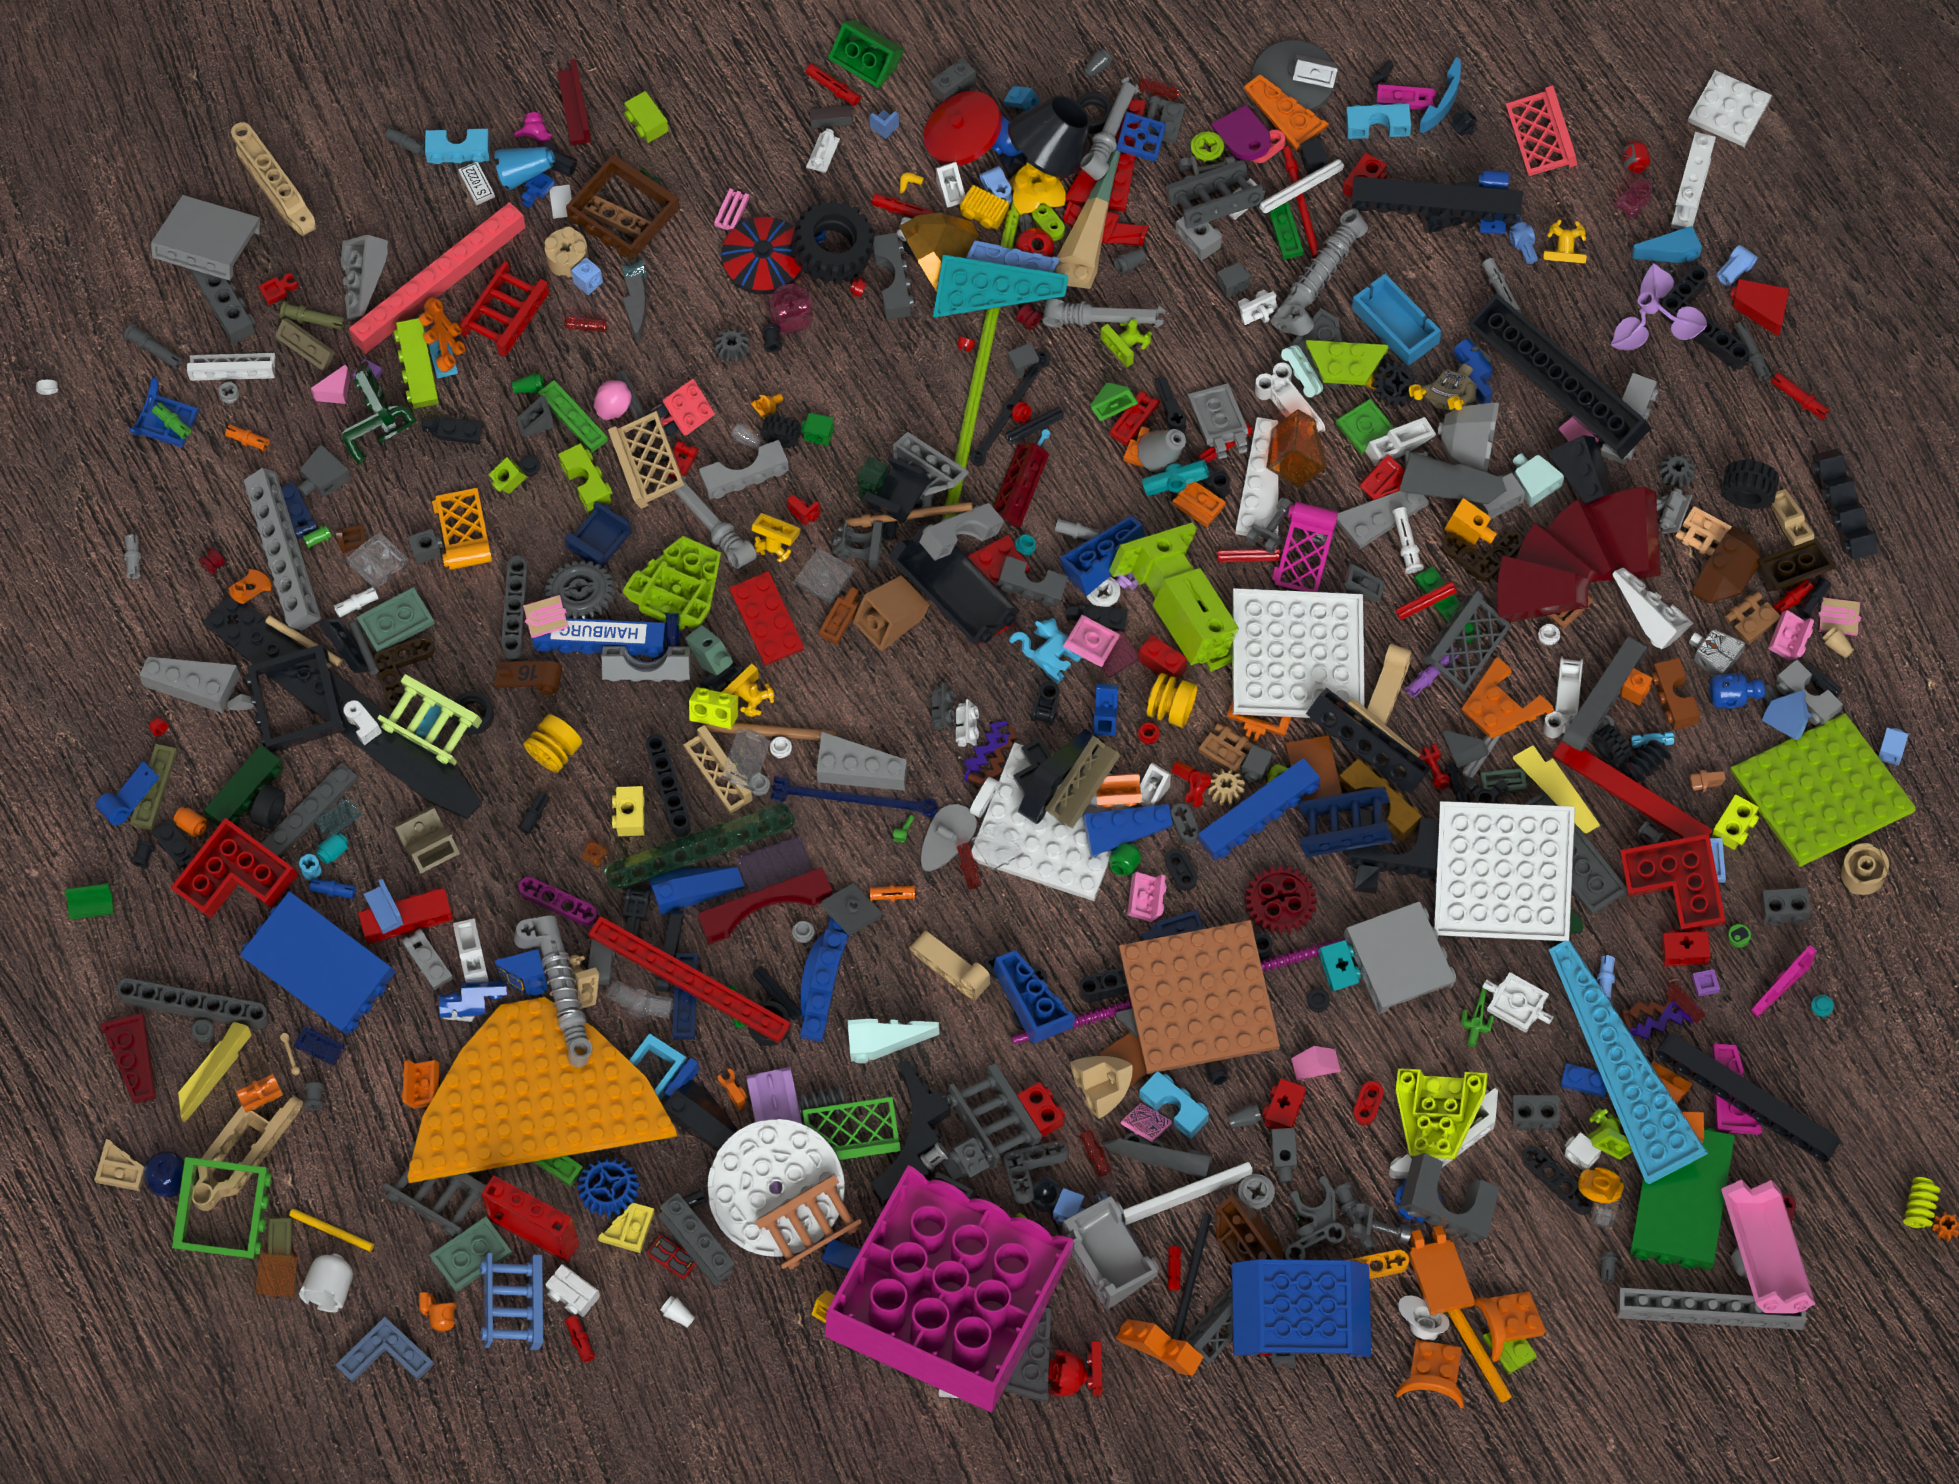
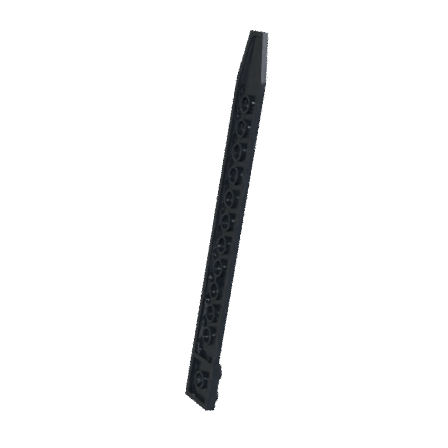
(403, 758)

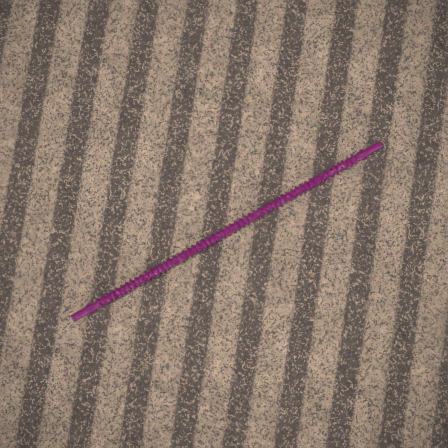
(1110, 1011)

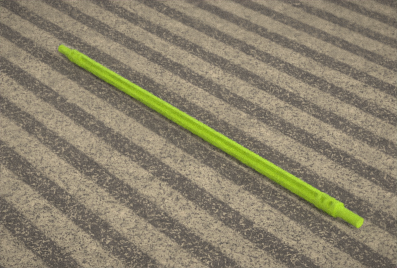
(980, 371)

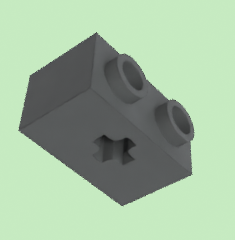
(953, 80)

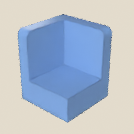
(884, 123)

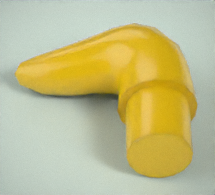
(909, 177)

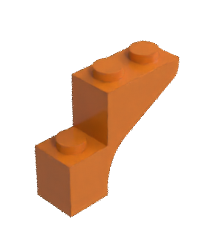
(1155, 1342)

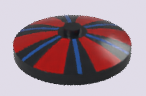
(760, 255)

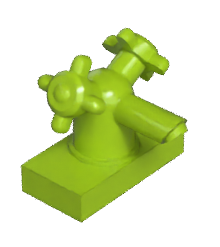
(1121, 343)
(1609, 1135)

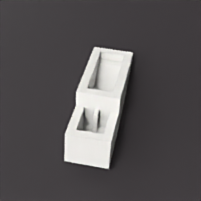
(1399, 440)
(470, 951)

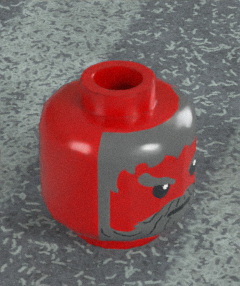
(1635, 156)

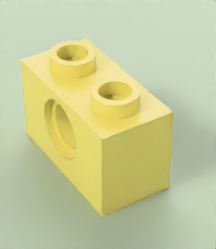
(633, 823)

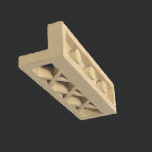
(720, 759)

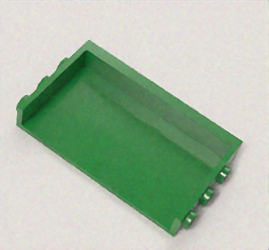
(1684, 1209)

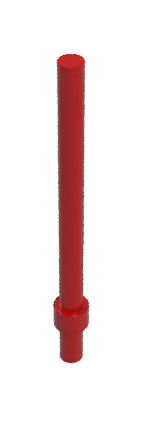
(1291, 168)

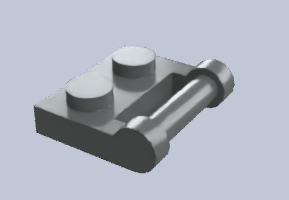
(1171, 115)

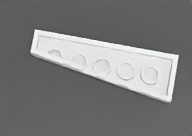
(1260, 485)

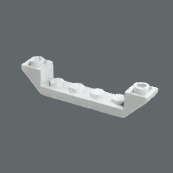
(1400, 1166)

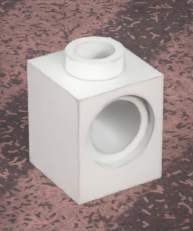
(1581, 1152)

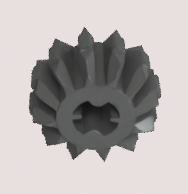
(738, 342)
(1670, 475)

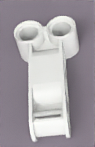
(1284, 393)
(1566, 698)

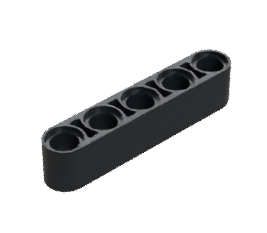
(665, 776)

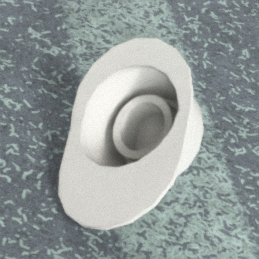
(1421, 1322)

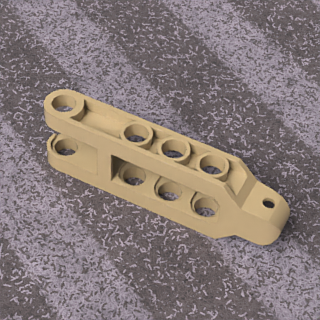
(262, 167)
(209, 1191)

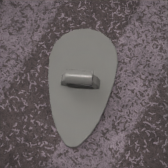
(948, 829)

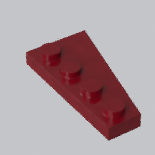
(130, 1047)

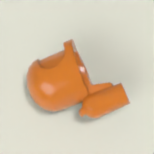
(440, 1315)

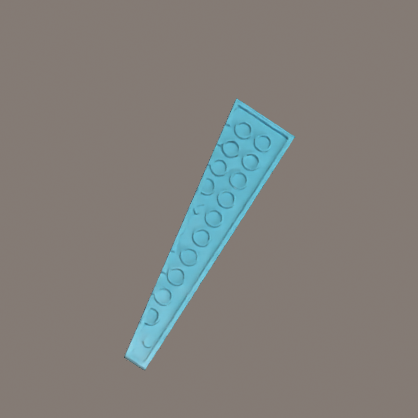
(1648, 1113)

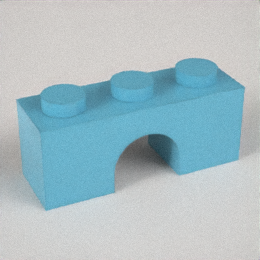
(1394, 117)
(474, 148)
(1161, 1091)

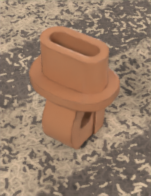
(1702, 780)

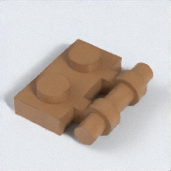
(1755, 624)
(1223, 753)

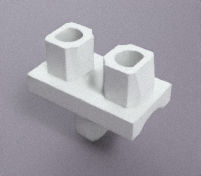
(1258, 308)

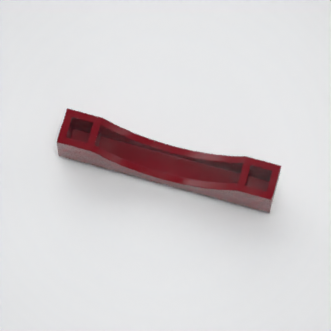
(805, 889)

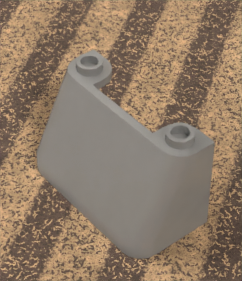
(1108, 1252)

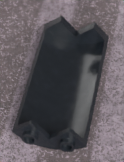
(957, 589)

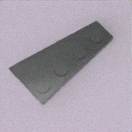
(1031, 1372)

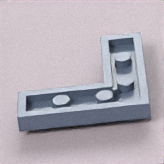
(381, 1339)

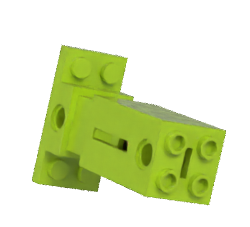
(1181, 593)

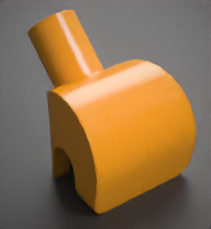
(767, 405)

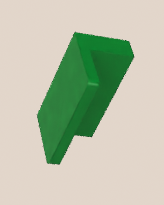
(89, 901)

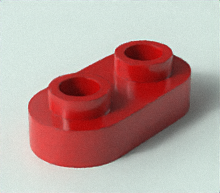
(1368, 1104)

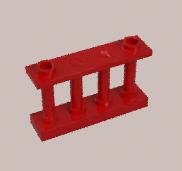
(516, 324)

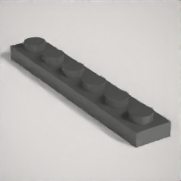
(310, 810)

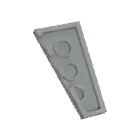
(1376, 517)

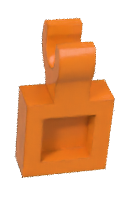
(1132, 451)
(735, 1093)

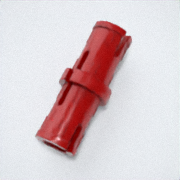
(1793, 597)
(579, 1338)

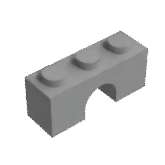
(1822, 707)

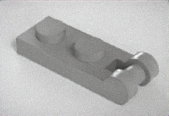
(427, 960)

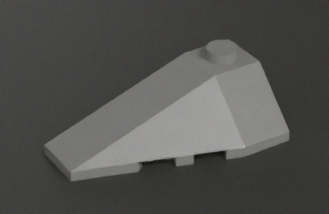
(363, 263)

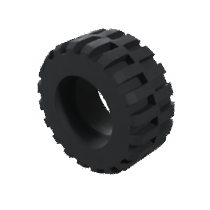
(829, 265)

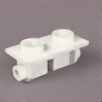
(823, 151)
(967, 715)

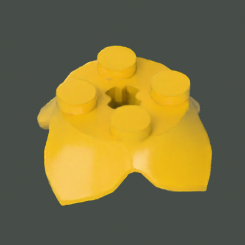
(1035, 187)

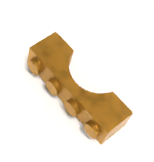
(1402, 817)

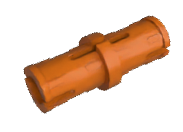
(247, 437)
(908, 892)

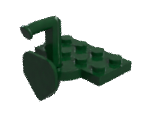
(385, 414)

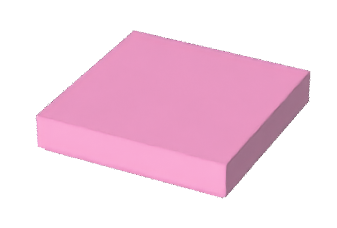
(1091, 640)

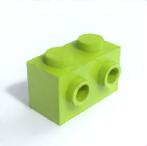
(646, 117)

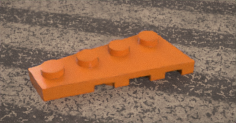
(1284, 112)

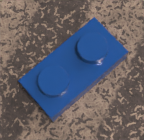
(685, 1073)
(1583, 1080)

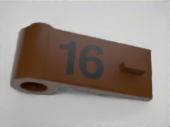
(541, 674)

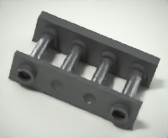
(1209, 182)
(1005, 1098)
(451, 1227)

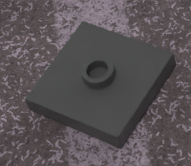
(851, 909)

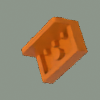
(1119, 790)
(420, 1083)

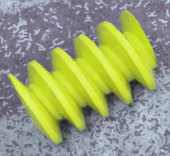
(1921, 1202)

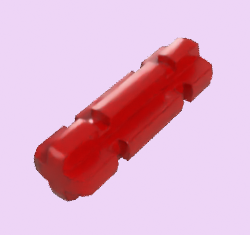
(1174, 1268)

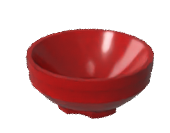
(1025, 239)

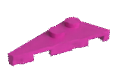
(1786, 980)

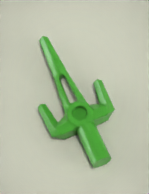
(1476, 1024)

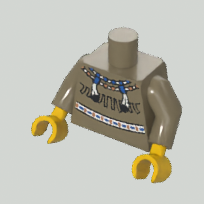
(1448, 391)

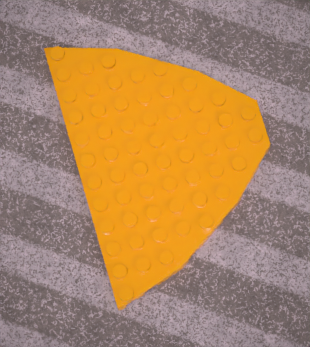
(523, 1102)

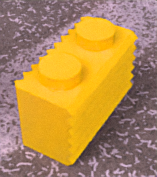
(984, 207)

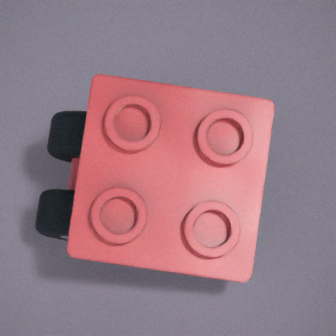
(686, 408)

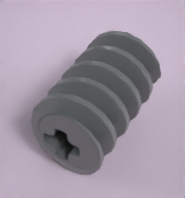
(821, 1101)

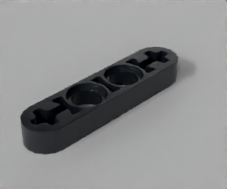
(671, 944)
(1554, 1182)

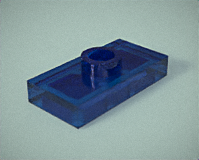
(319, 1046)

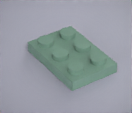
(395, 620)
(461, 1257)

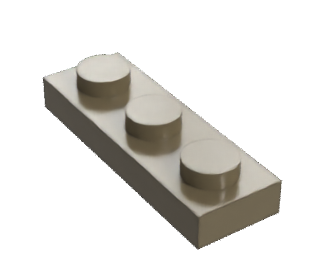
(304, 344)

